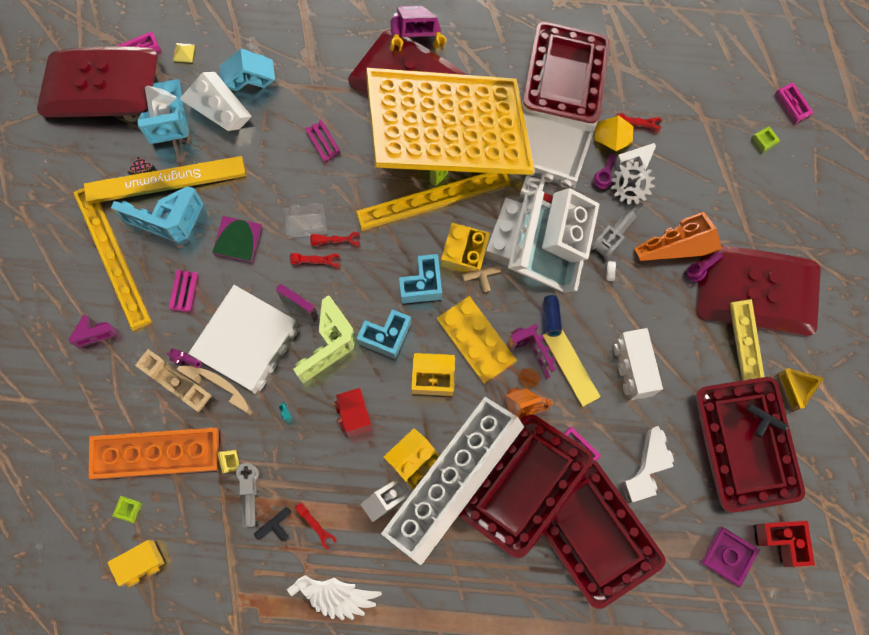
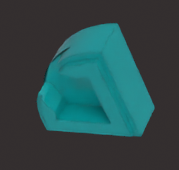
(285, 412)

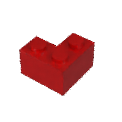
(353, 413)
(793, 539)

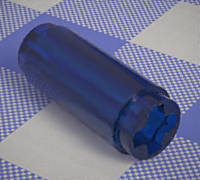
(552, 315)

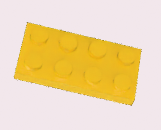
(476, 340)

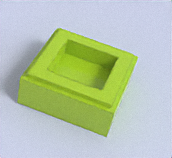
(765, 139)
(127, 509)

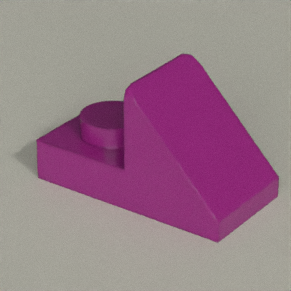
(86, 333)

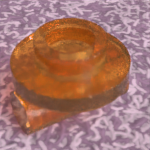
(529, 377)

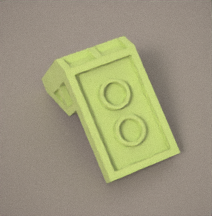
(331, 326)

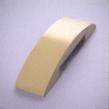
(197, 374)
(173, 380)

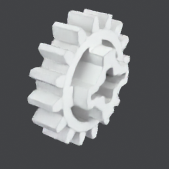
(638, 190)

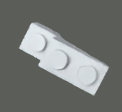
(654, 459)

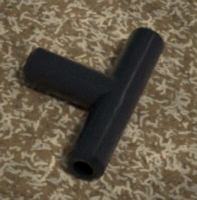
(766, 420)
(273, 524)

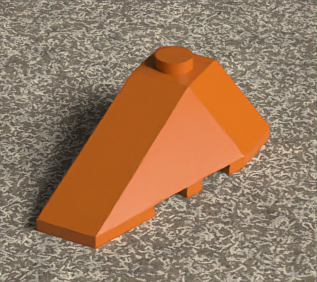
(692, 238)
(525, 402)

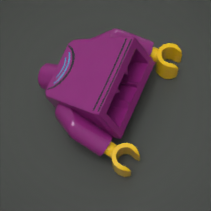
(415, 22)

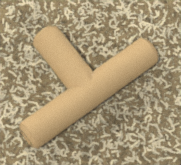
(482, 275)

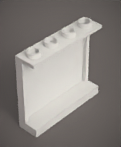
(557, 146)
(245, 339)

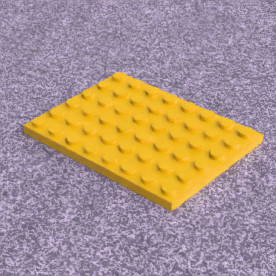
(447, 122)

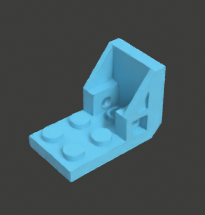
(166, 126)
(180, 209)

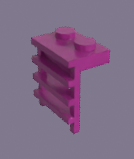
(529, 336)

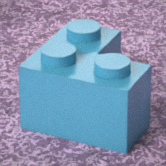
(246, 68)
(425, 285)
(386, 339)

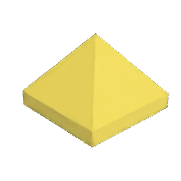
(184, 53)
(228, 461)

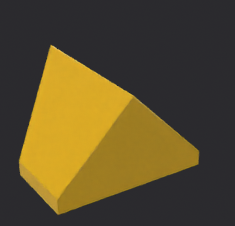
(614, 133)
(799, 387)

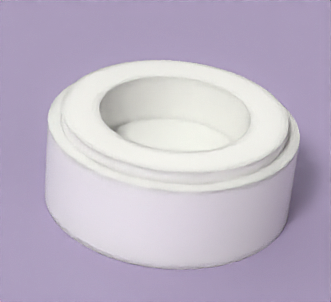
(610, 271)

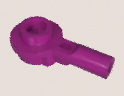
(603, 178)
(698, 270)
(179, 356)

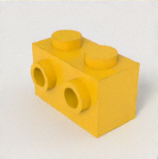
(136, 563)

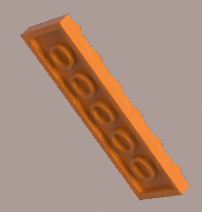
(153, 453)

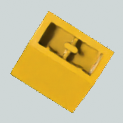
(464, 248)
(433, 374)
(412, 458)

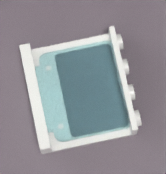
(527, 252)

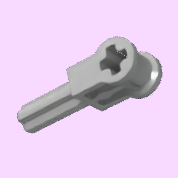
(612, 237)
(248, 493)

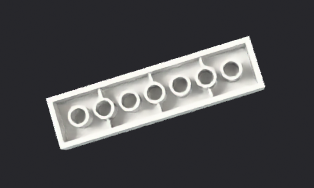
(452, 480)

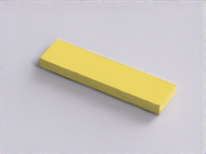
(746, 339)
(572, 369)

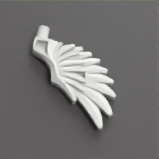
(334, 596)

